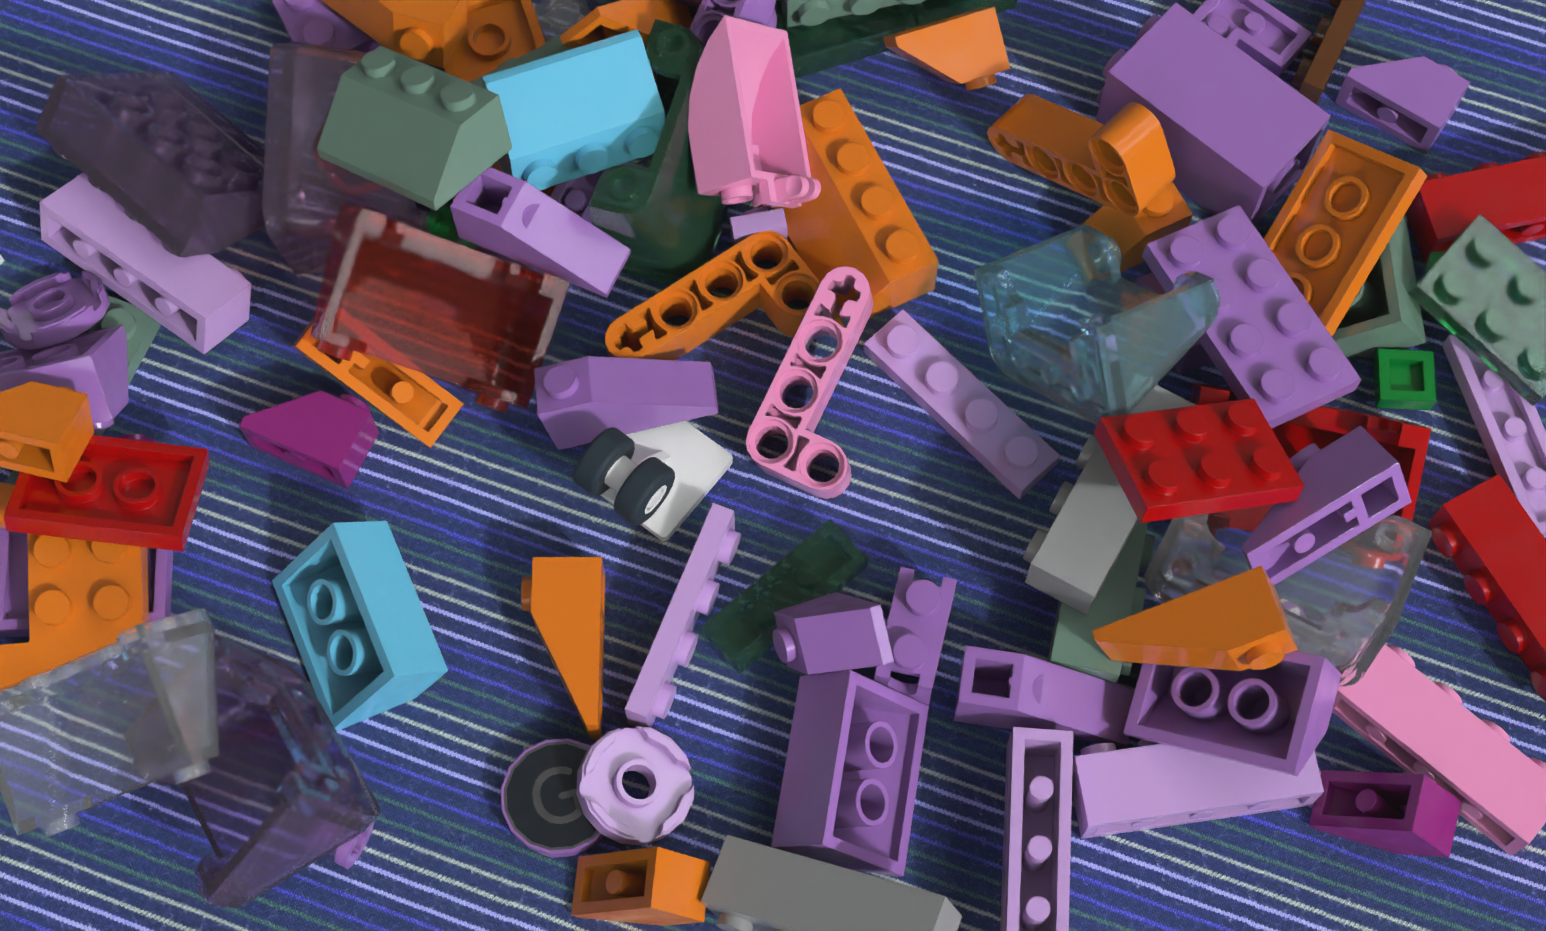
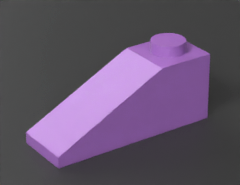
(631, 394)
(1344, 493)

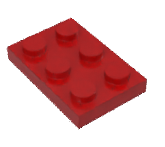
(1197, 460)
(116, 495)

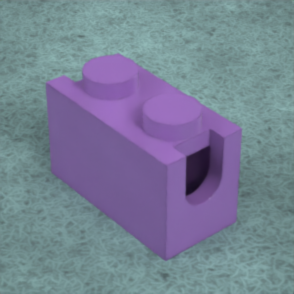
(916, 633)

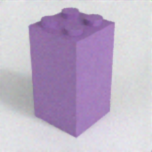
(1225, 117)

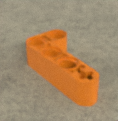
(1111, 162)
(709, 314)

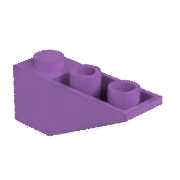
(537, 231)
(1028, 692)

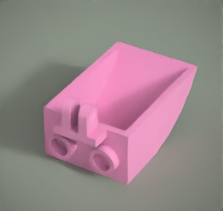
(749, 119)

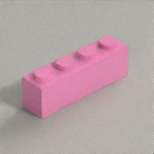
(1434, 735)

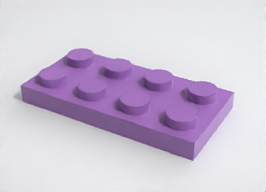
(1265, 330)

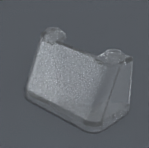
(1334, 606)
(110, 723)

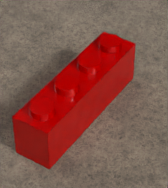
(1505, 194)
(1501, 566)

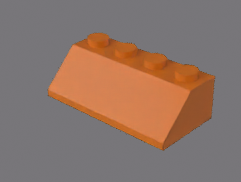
(858, 213)

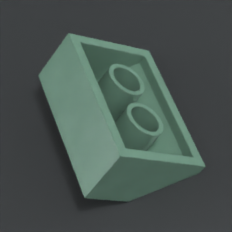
(413, 127)
(1383, 310)

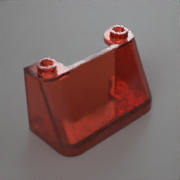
(435, 307)

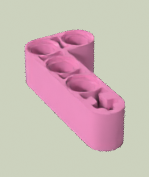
(821, 376)

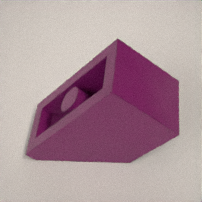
(315, 434)
(1387, 811)

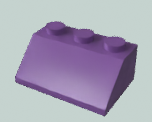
(88, 364)
(1244, 716)
(851, 773)

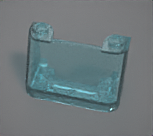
(1083, 332)

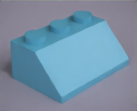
(579, 111)
(358, 622)

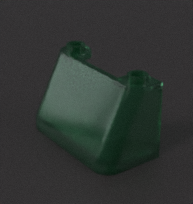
(659, 207)

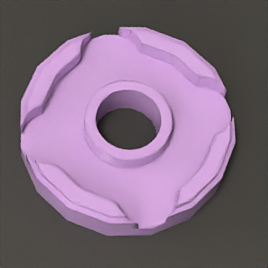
(608, 804)

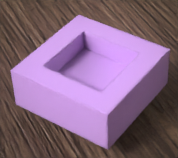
(757, 221)

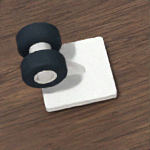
(652, 473)

